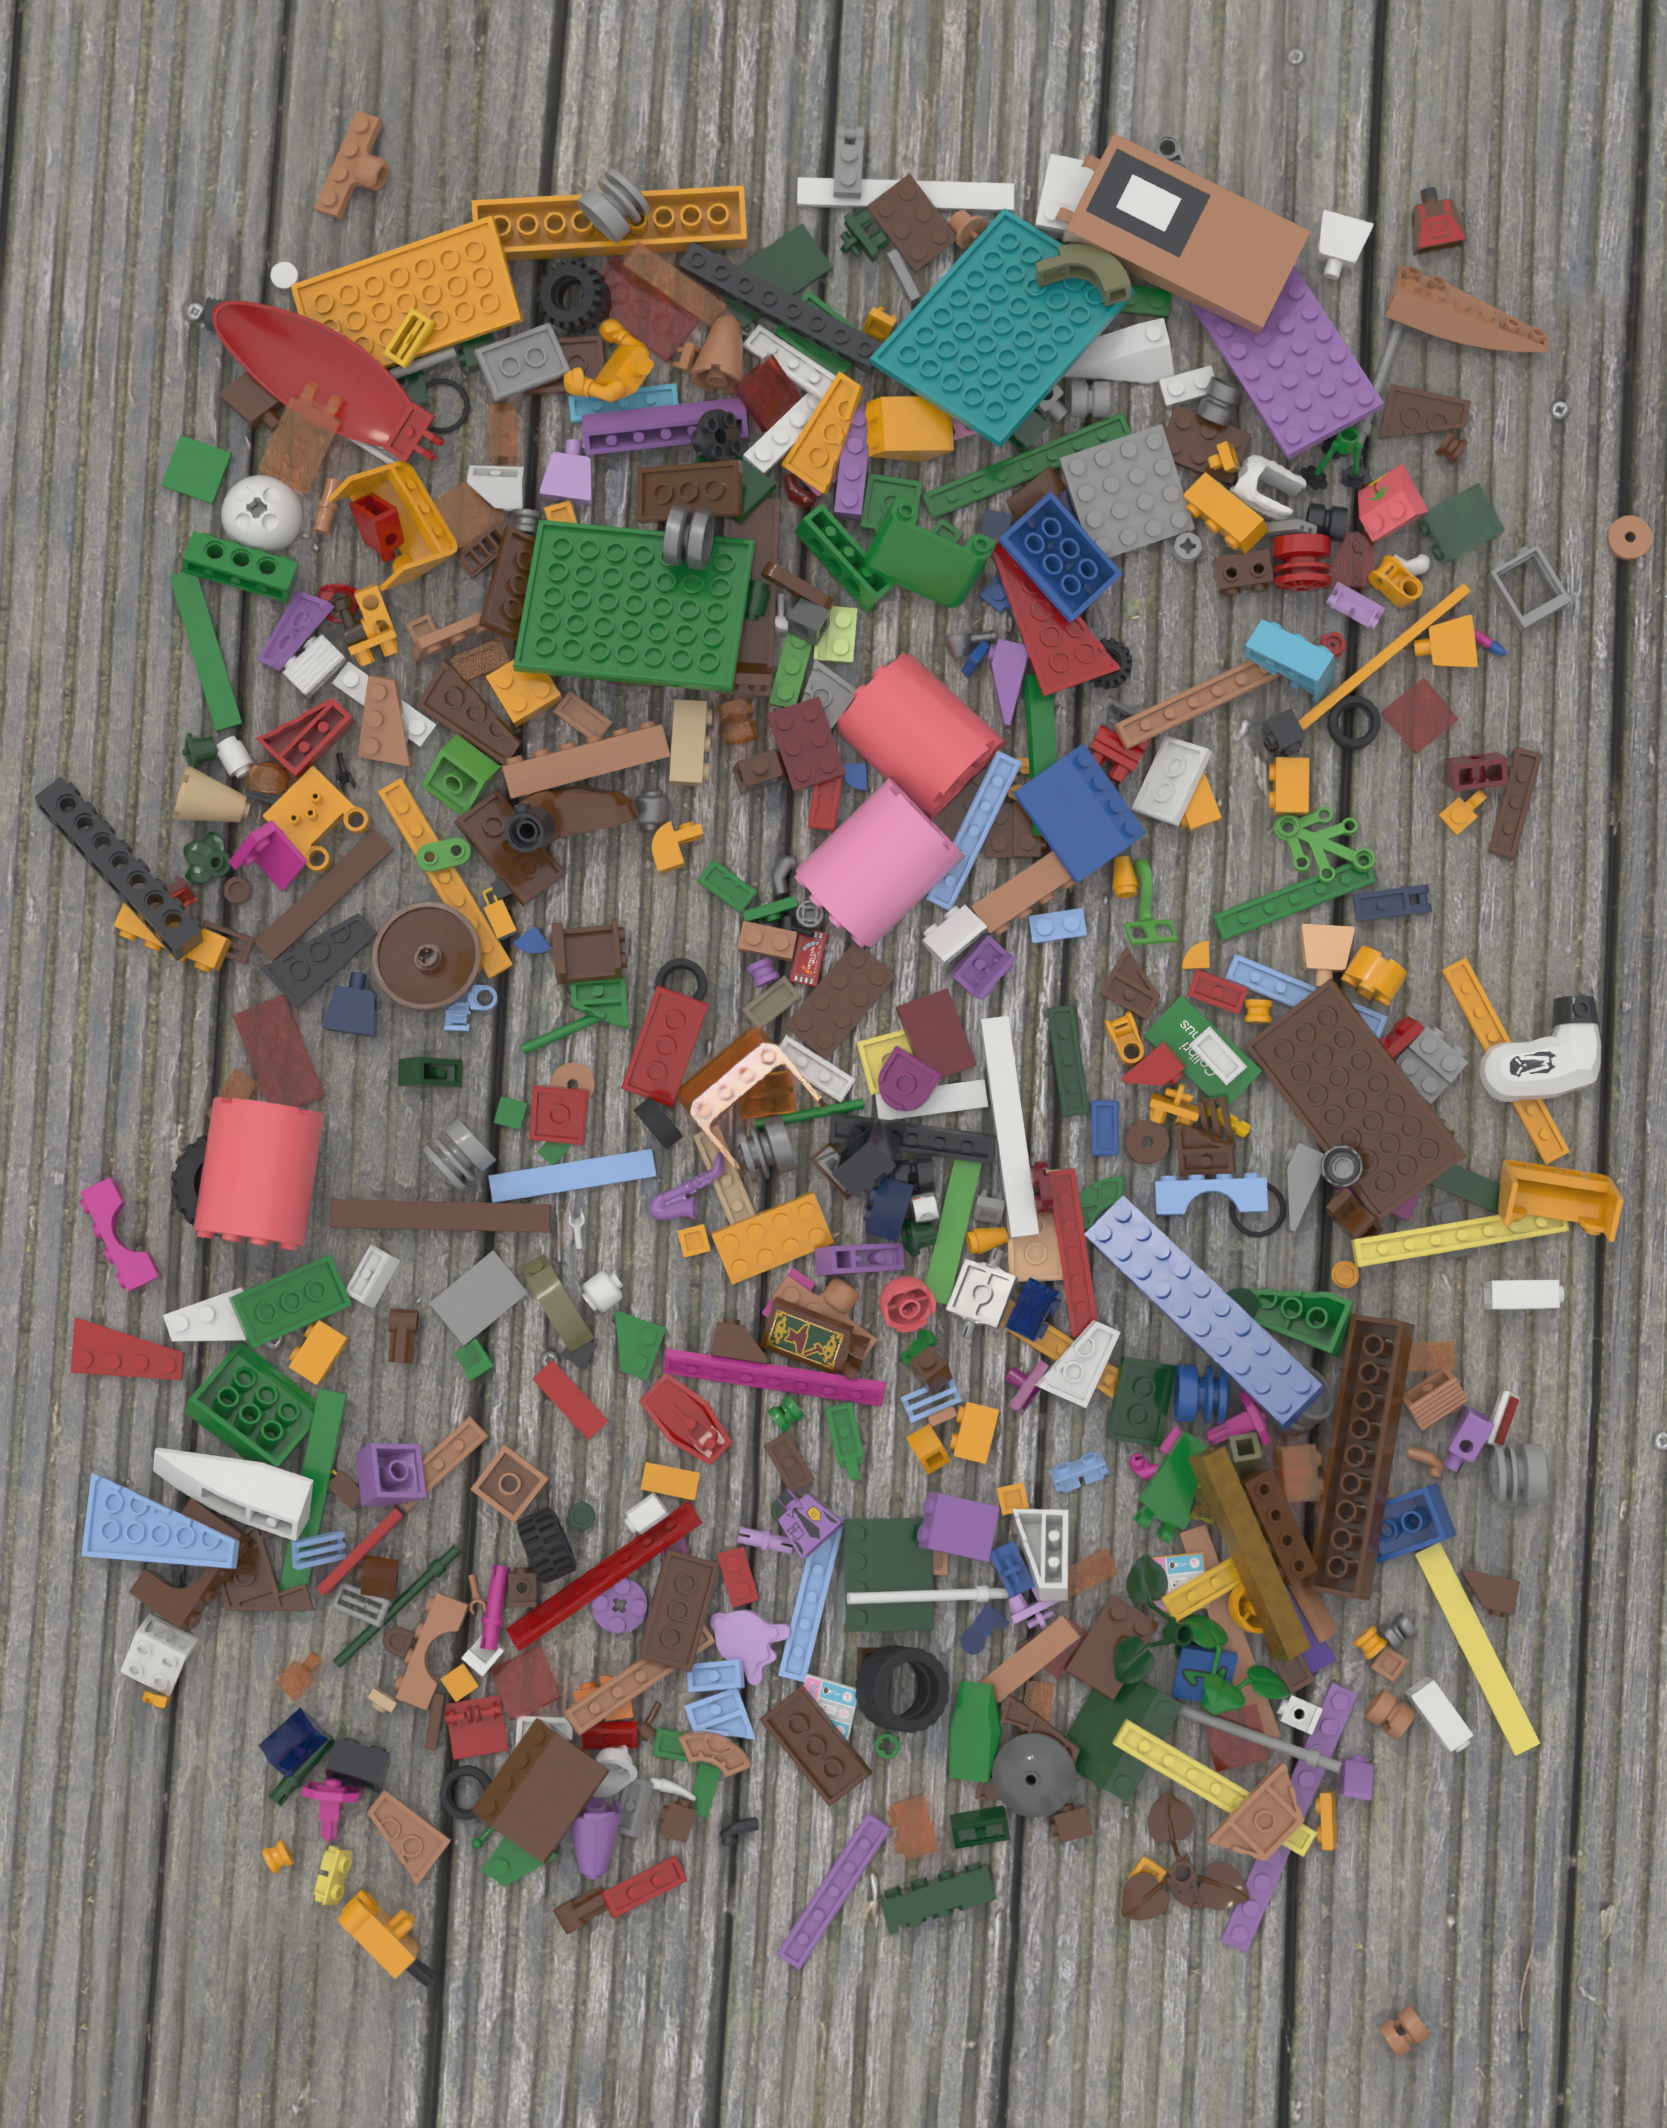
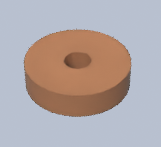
(1629, 550)
(577, 1072)

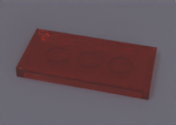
(646, 311)
(279, 1053)

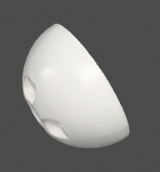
(262, 528)

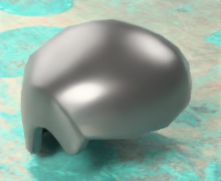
(1341, 1166)

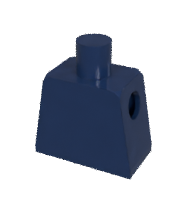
(353, 1008)

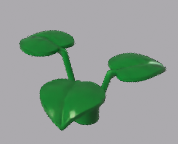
(1219, 1694)

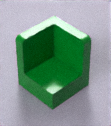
(474, 1359)

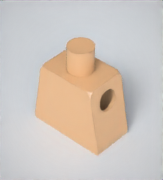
(1325, 949)

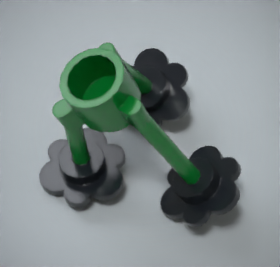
(1336, 446)

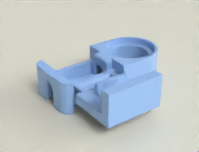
(458, 1012)

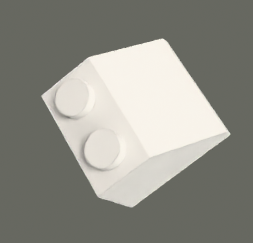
(953, 935)

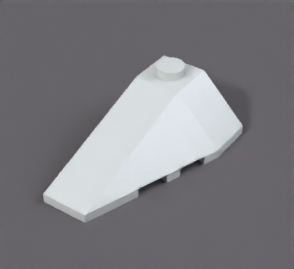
(1129, 354)

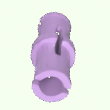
(764, 1540)

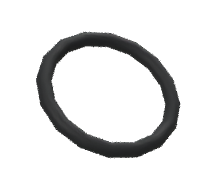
(466, 405)
(1266, 1232)

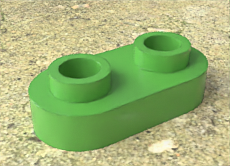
(443, 855)

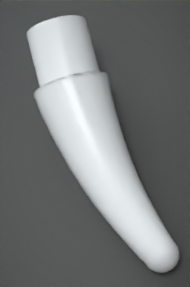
(667, 1786)

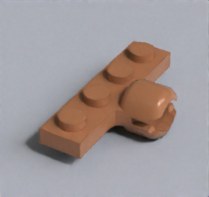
(353, 166)
(833, 1302)

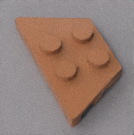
(1262, 1818)

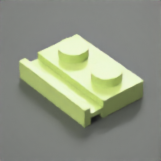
(839, 639)

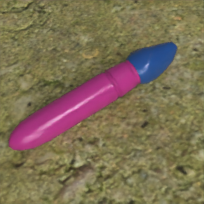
(1493, 646)

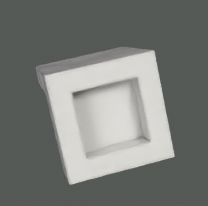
(482, 1659)

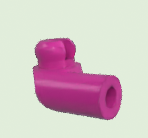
(1142, 1467)

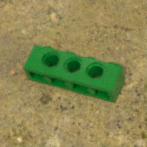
(842, 557)
(249, 577)

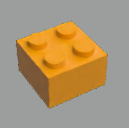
(523, 693)

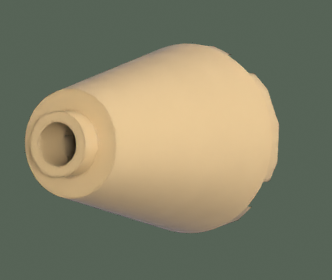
(208, 799)

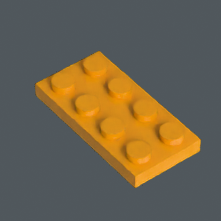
(772, 1237)

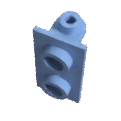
(1066, 1474)

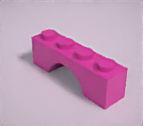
(105, 1203)

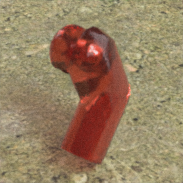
(796, 494)

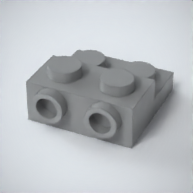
(1431, 1063)

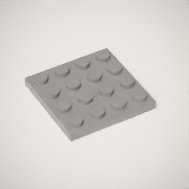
(1127, 491)

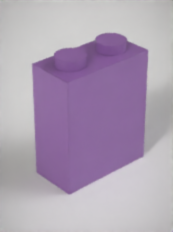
(958, 1527)

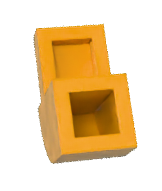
(666, 845)

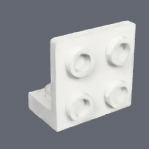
(158, 1654)

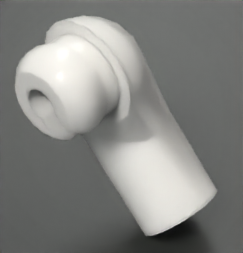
(1417, 565)

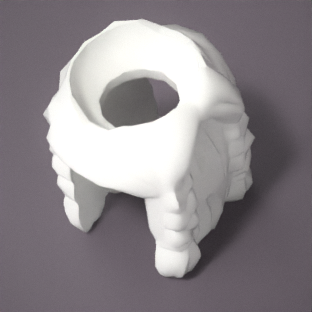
(1270, 472)

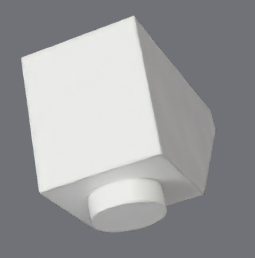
(499, 485)

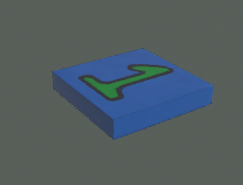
(1194, 1665)

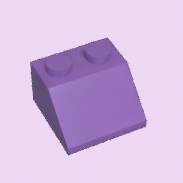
(390, 1474)

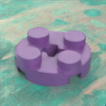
(635, 1608)

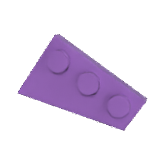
(295, 626)

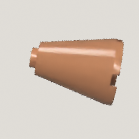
(721, 357)

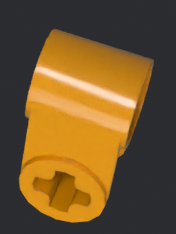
(1394, 581)
(1125, 1037)

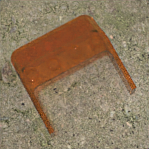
(730, 1078)

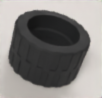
(931, 1692)

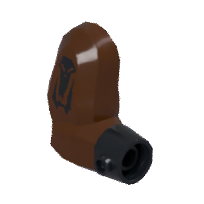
(566, 813)

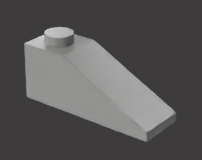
(1301, 1177)

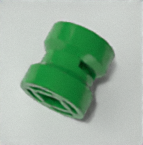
(786, 1413)

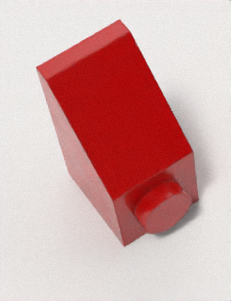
(1157, 1068)

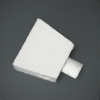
(1340, 242)

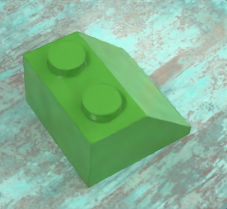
(460, 775)

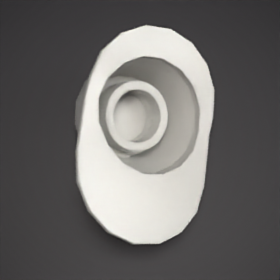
(621, 1771)

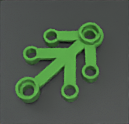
(1320, 841)

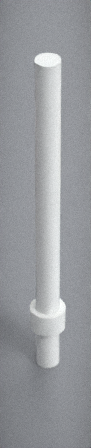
(979, 1594)

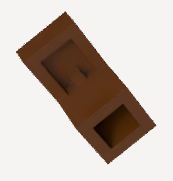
(1352, 1217)

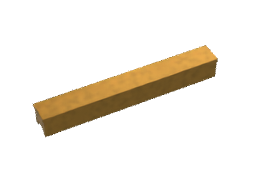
(1250, 1553)

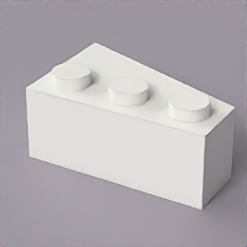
(206, 1321)
(1045, 1547)

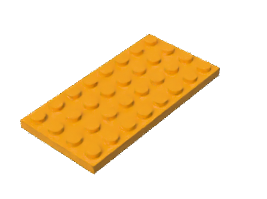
(449, 277)

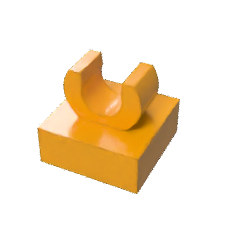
(879, 324)
(1226, 458)

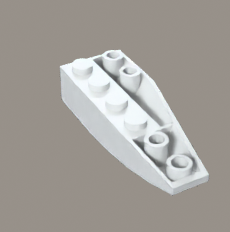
(240, 1489)

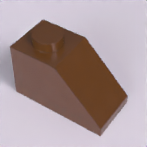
(736, 1342)
(1492, 1591)

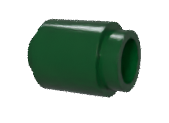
(757, 600)

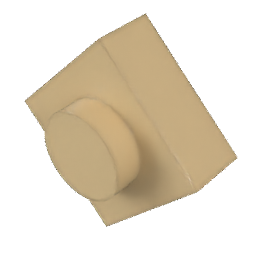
(382, 1701)

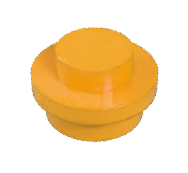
(1345, 1274)

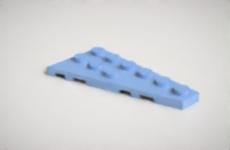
(139, 1529)

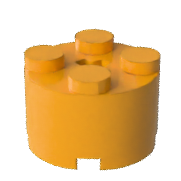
(1374, 976)

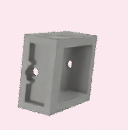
(1523, 555)

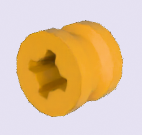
(1258, 1011)
(1370, 1642)
(278, 1856)

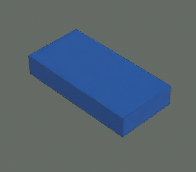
(1104, 1128)

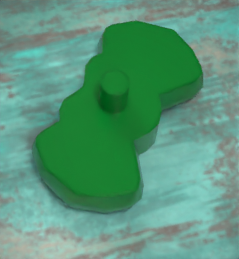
(924, 1339)

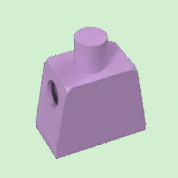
(569, 476)

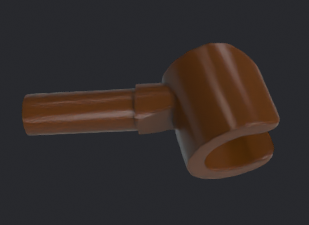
(646, 1731)

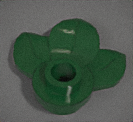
(203, 859)

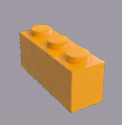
(1224, 513)

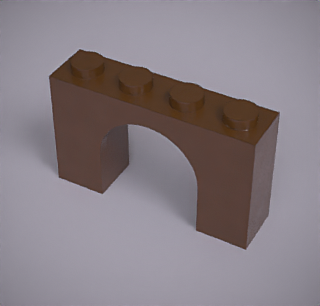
(185, 1605)

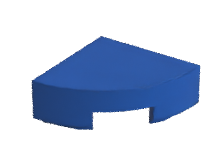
(976, 656)
(856, 776)
(532, 942)

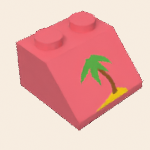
(1390, 504)

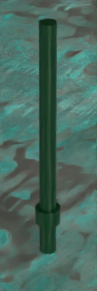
(436, 1568)

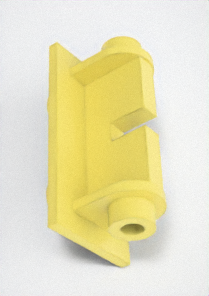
(331, 1888)

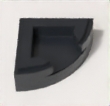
(581, 1355)

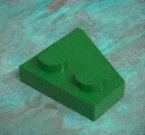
(511, 1862)

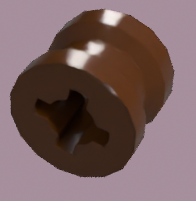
(1451, 447)

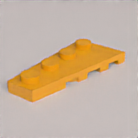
(824, 436)

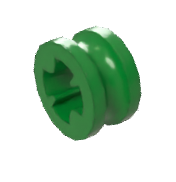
(881, 1752)

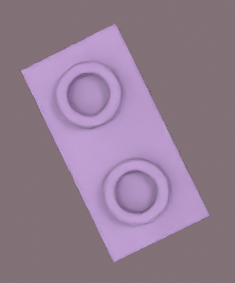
(1355, 605)

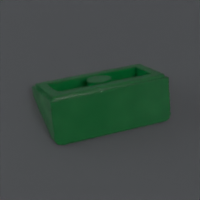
(979, 1827)

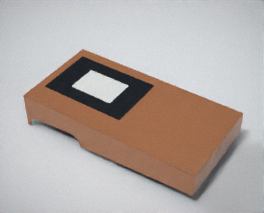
(1185, 233)

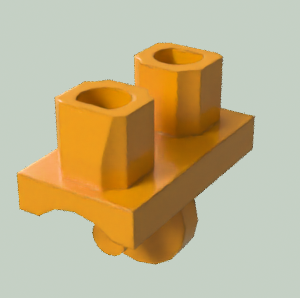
(1162, 1104)

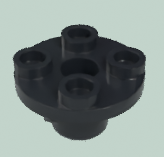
(717, 436)

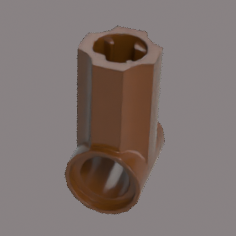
(402, 1329)
(577, 1912)

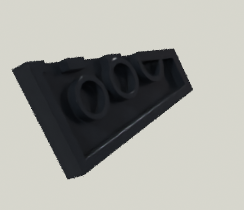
(310, 966)

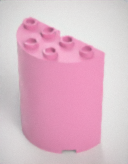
(878, 865)

